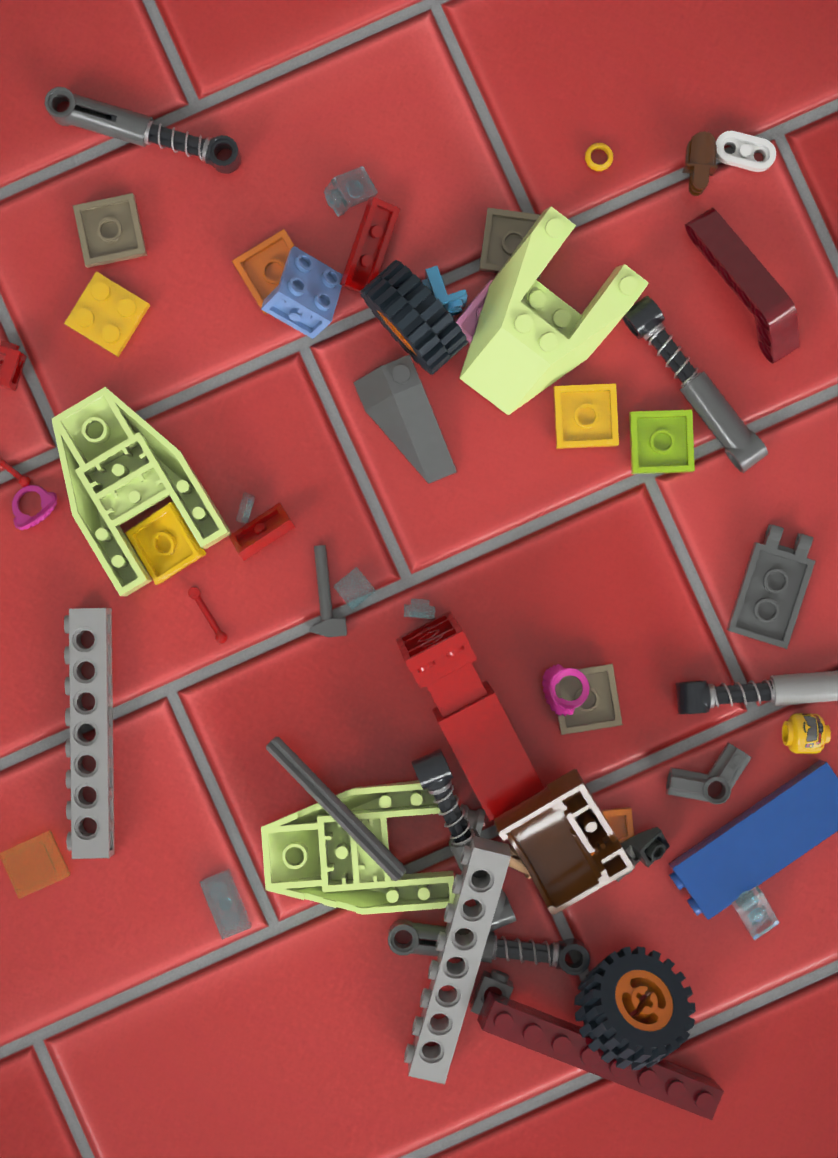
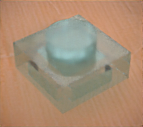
(419, 609)

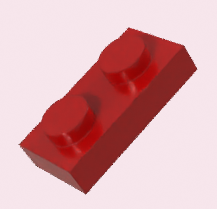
(261, 531)

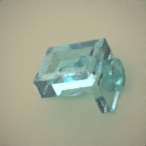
(349, 190)

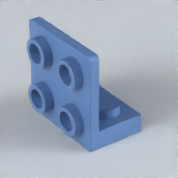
(305, 294)

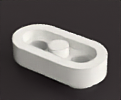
(744, 149)

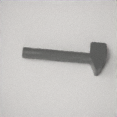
(328, 626)

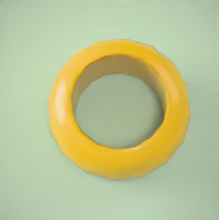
(599, 146)

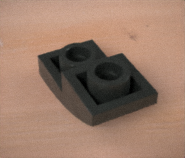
(645, 847)

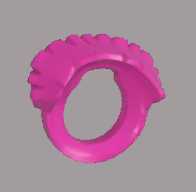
(48, 503)
(559, 705)

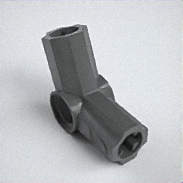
(695, 784)

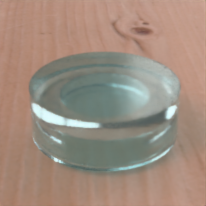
(245, 508)

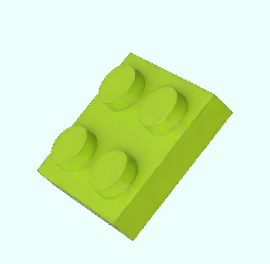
(661, 441)

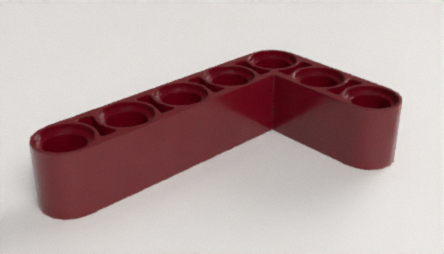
(750, 281)

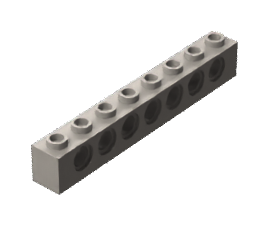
(79, 841)
(433, 1062)

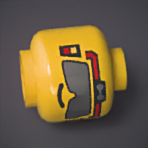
(805, 733)

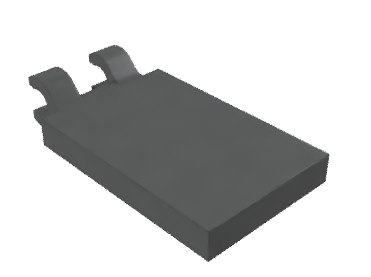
(772, 589)

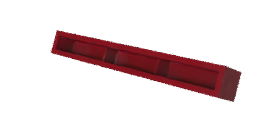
(565, 1043)

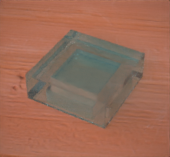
(354, 588)

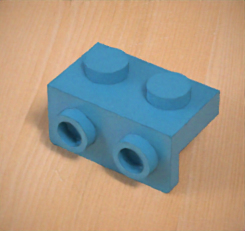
(453, 302)

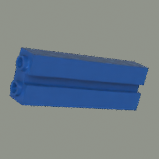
(759, 841)

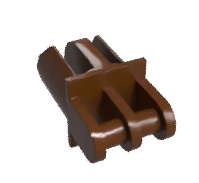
(700, 161)

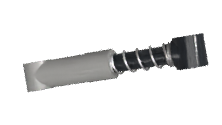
(780, 690)

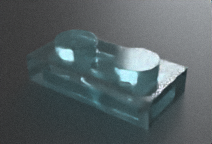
(225, 904)
(755, 912)

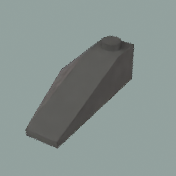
(403, 412)

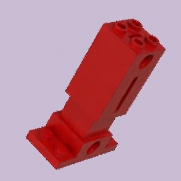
(470, 715)

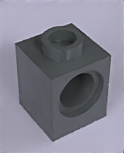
(493, 979)

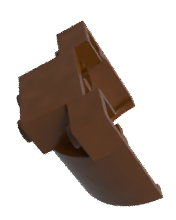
(556, 838)

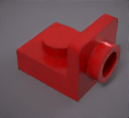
(11, 366)

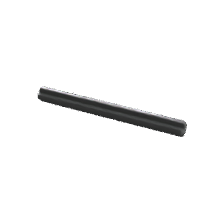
(336, 808)

